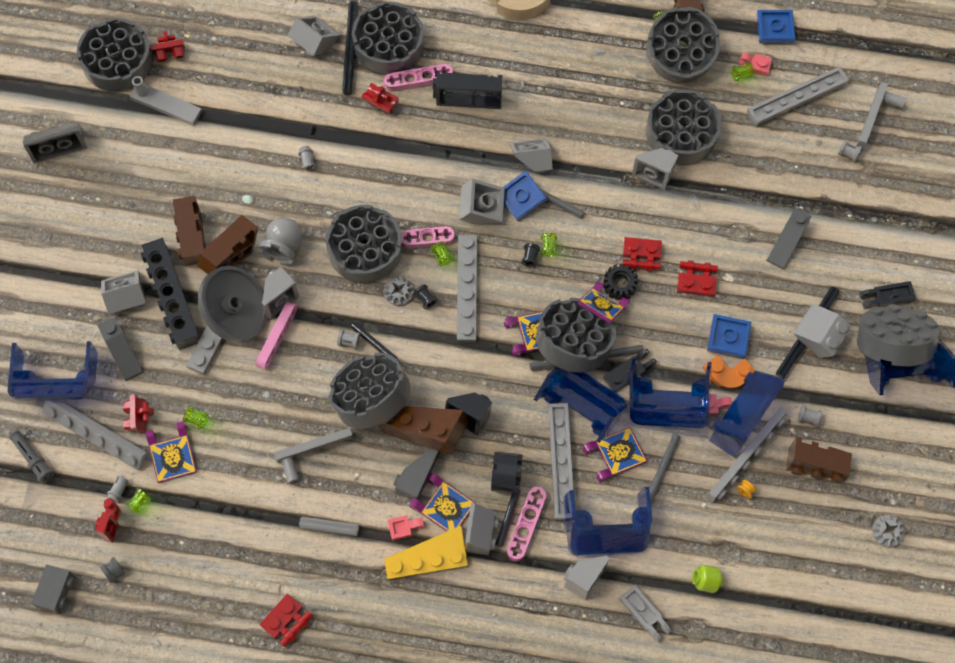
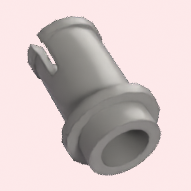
(307, 159)
(117, 489)

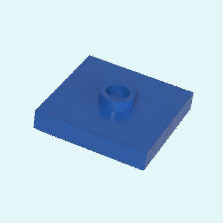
(775, 26)
(523, 196)
(729, 336)

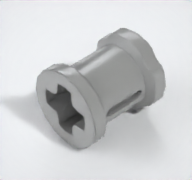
(849, 150)
(348, 339)
(809, 415)

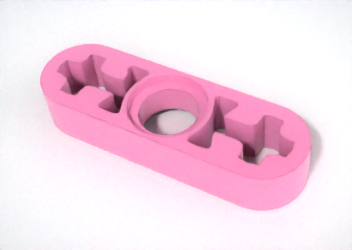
(421, 232)

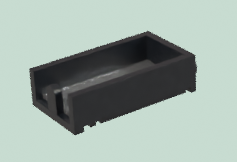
(467, 90)

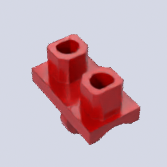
(160, 49)
(380, 98)
(138, 412)

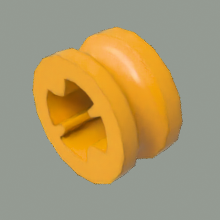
(746, 489)

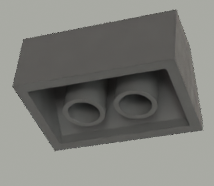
(54, 142)

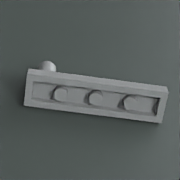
(880, 96)
(164, 103)
(286, 455)

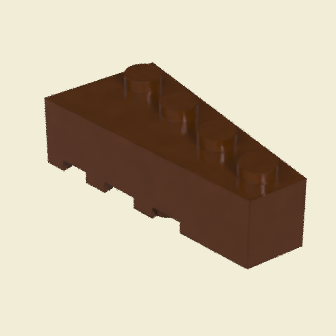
(428, 427)

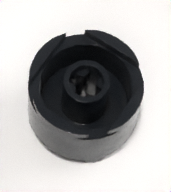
(506, 472)

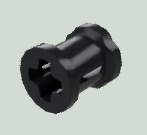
(530, 255)
(425, 297)

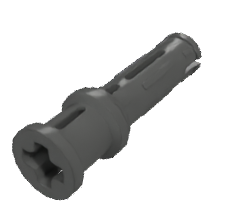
(36, 462)

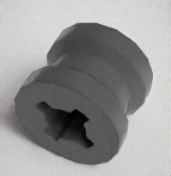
(112, 570)

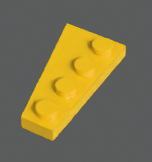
(432, 555)

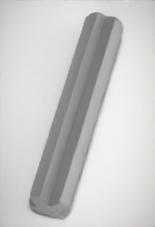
(329, 526)

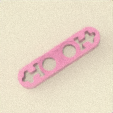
(417, 74)
(276, 335)
(523, 522)

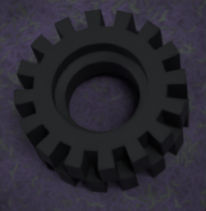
(620, 271)

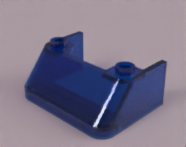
(938, 369)
(26, 386)
(585, 397)
(666, 406)
(746, 411)
(607, 539)

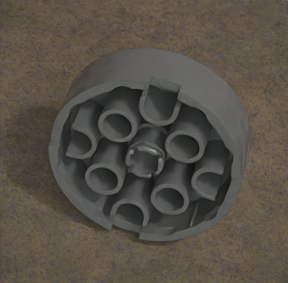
(388, 37)
(114, 54)
(681, 62)
(681, 110)
(362, 261)
(898, 335)
(574, 336)
(369, 391)

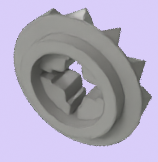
(397, 298)
(887, 539)

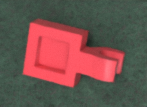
(760, 63)
(723, 403)
(401, 527)

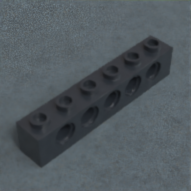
(188, 334)

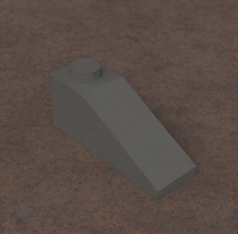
(789, 238)
(120, 348)
(415, 476)

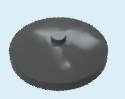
(232, 303)

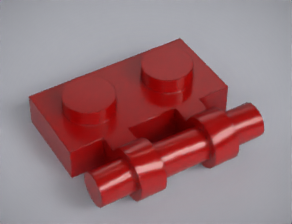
(642, 249)
(697, 284)
(108, 523)
(281, 616)

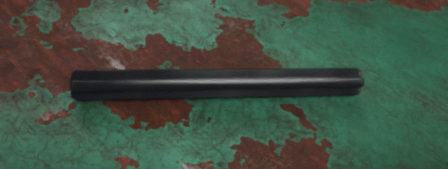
(349, 49)
(798, 346)

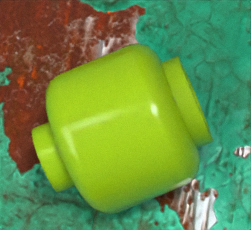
(707, 578)

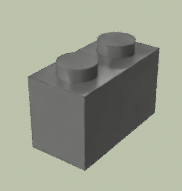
(53, 589)

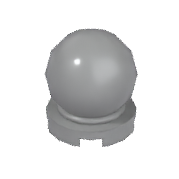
(282, 239)

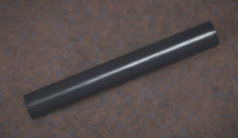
(371, 340)
(507, 519)

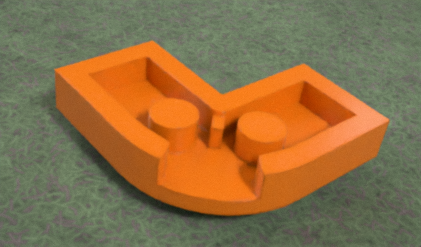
(727, 377)

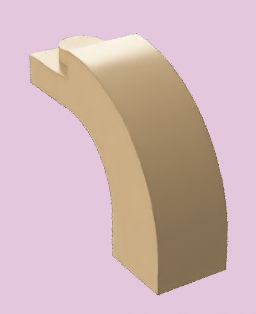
(520, 8)

